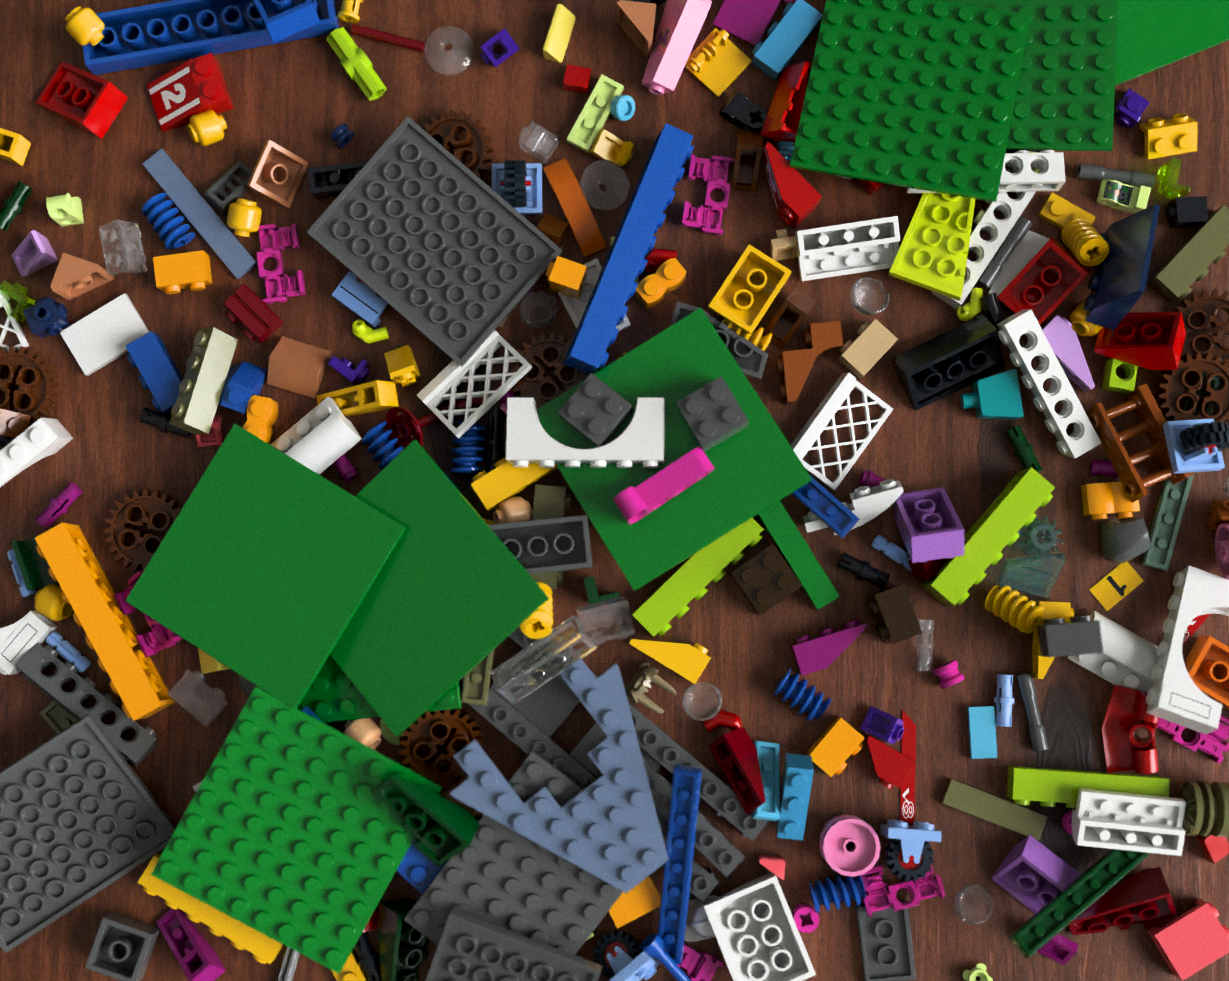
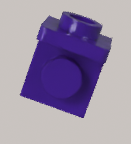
(1129, 109)
(345, 368)
(883, 725)

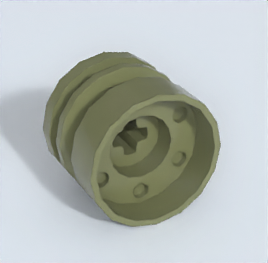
(1206, 808)

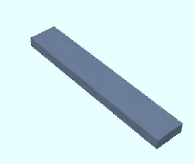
(200, 213)

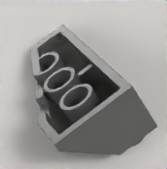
(746, 354)

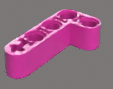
(663, 486)

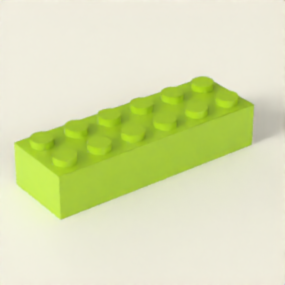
(990, 535)

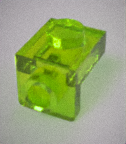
(1168, 178)
(18, 293)

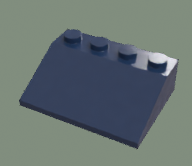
(1123, 274)

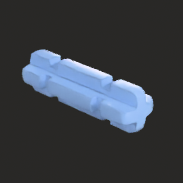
(891, 551)
(18, 575)
(68, 651)

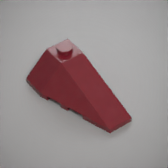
(1134, 901)

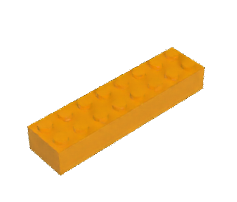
(102, 619)

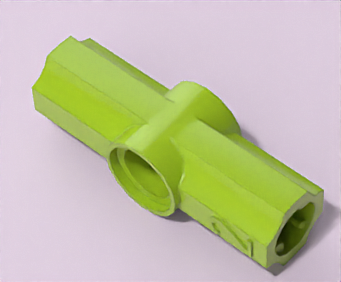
(356, 64)

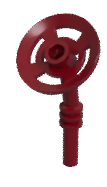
(414, 425)

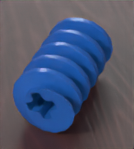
(165, 223)
(381, 444)
(468, 450)
(801, 695)
(837, 892)

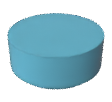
(622, 107)

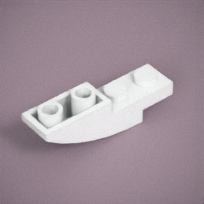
(865, 504)

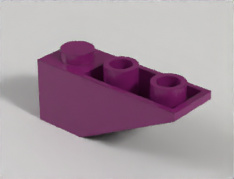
(821, 651)

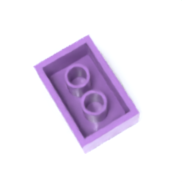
(929, 525)

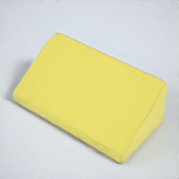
(558, 34)

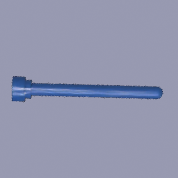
(654, 947)

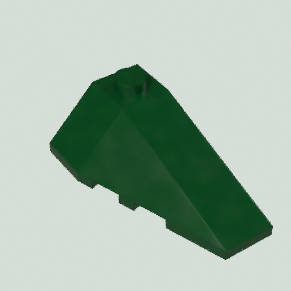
(435, 822)
(399, 942)

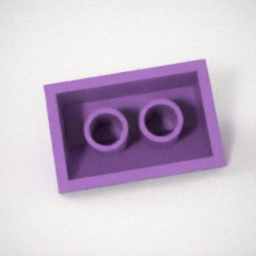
(1033, 874)

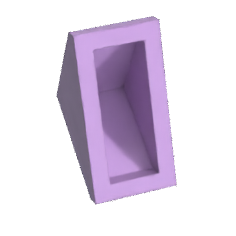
(33, 254)

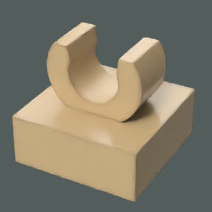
(783, 246)

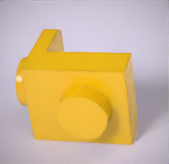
(612, 148)

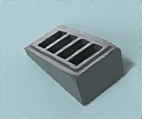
(217, 188)

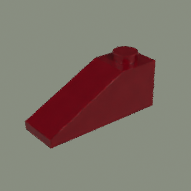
(741, 767)

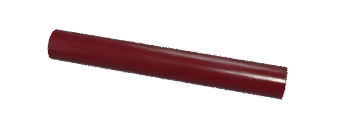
(387, 38)

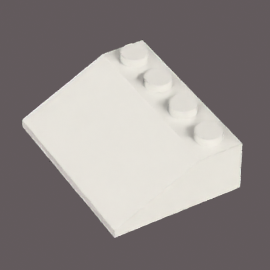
(759, 933)

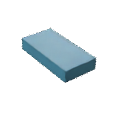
(982, 732)

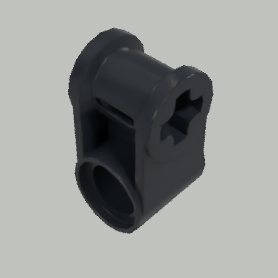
(740, 112)

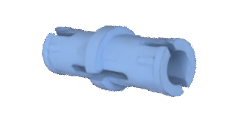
(1004, 700)

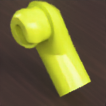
(973, 307)
(367, 334)

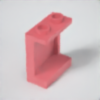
(1192, 940)

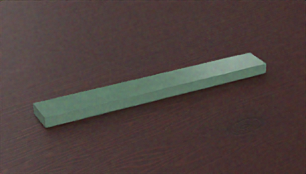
(1170, 509)

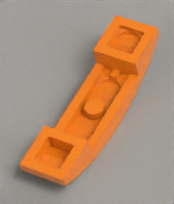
(575, 207)

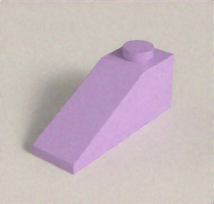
(1068, 352)

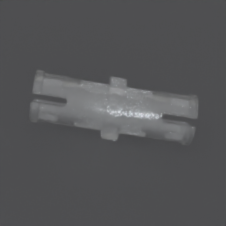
(925, 646)

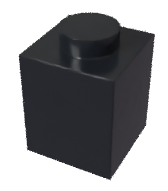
(1187, 212)

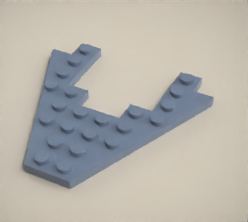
(607, 825)

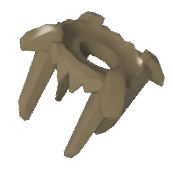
(641, 682)

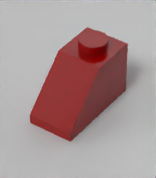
(888, 763)

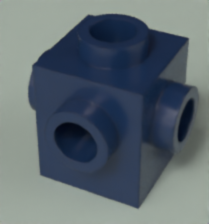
(46, 317)

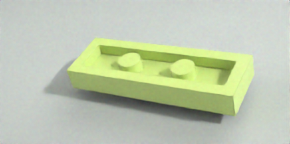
(594, 113)

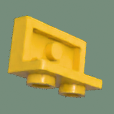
(1169, 136)

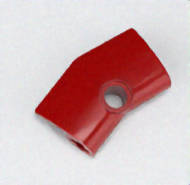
(1121, 744)

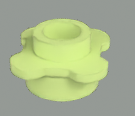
(979, 970)

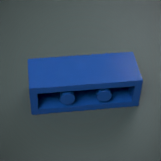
(156, 369)

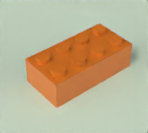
(1209, 668)

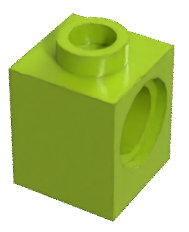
(1113, 383)

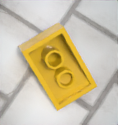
(750, 289)

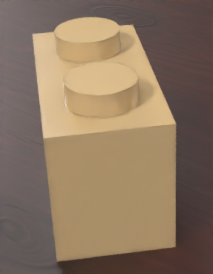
(867, 348)

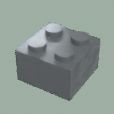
(596, 411)
(712, 414)
(1069, 638)
(122, 948)

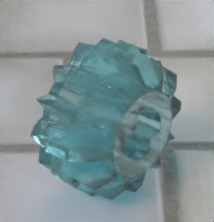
(1047, 529)

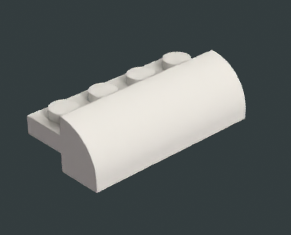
(847, 248)
(319, 437)
(1125, 656)
(1129, 821)

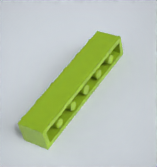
(693, 576)
(1062, 785)

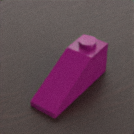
(190, 947)

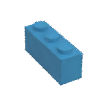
(786, 38)
(794, 796)

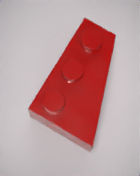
(787, 103)

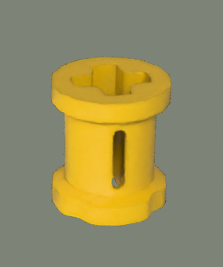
(349, 11)

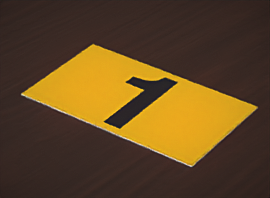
(1116, 585)

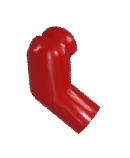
(657, 257)
(725, 719)

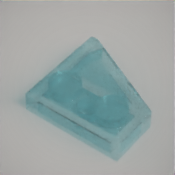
(1032, 573)

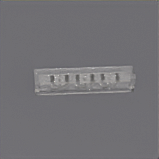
(539, 657)

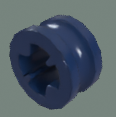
(342, 136)

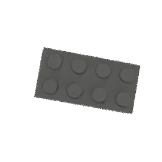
(548, 543)

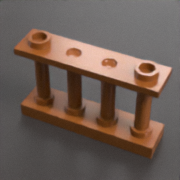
(1151, 423)

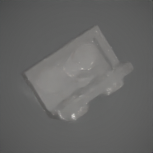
(122, 247)
(606, 620)
(198, 697)

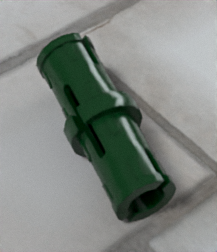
(13, 205)
(1023, 449)

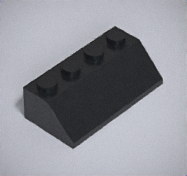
(949, 362)

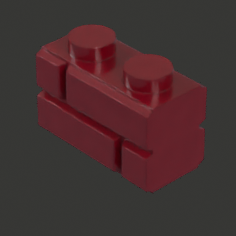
(252, 313)

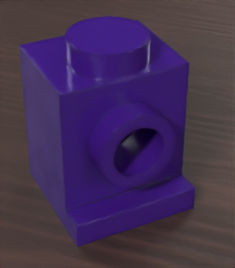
(508, 44)

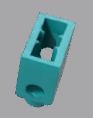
(995, 397)

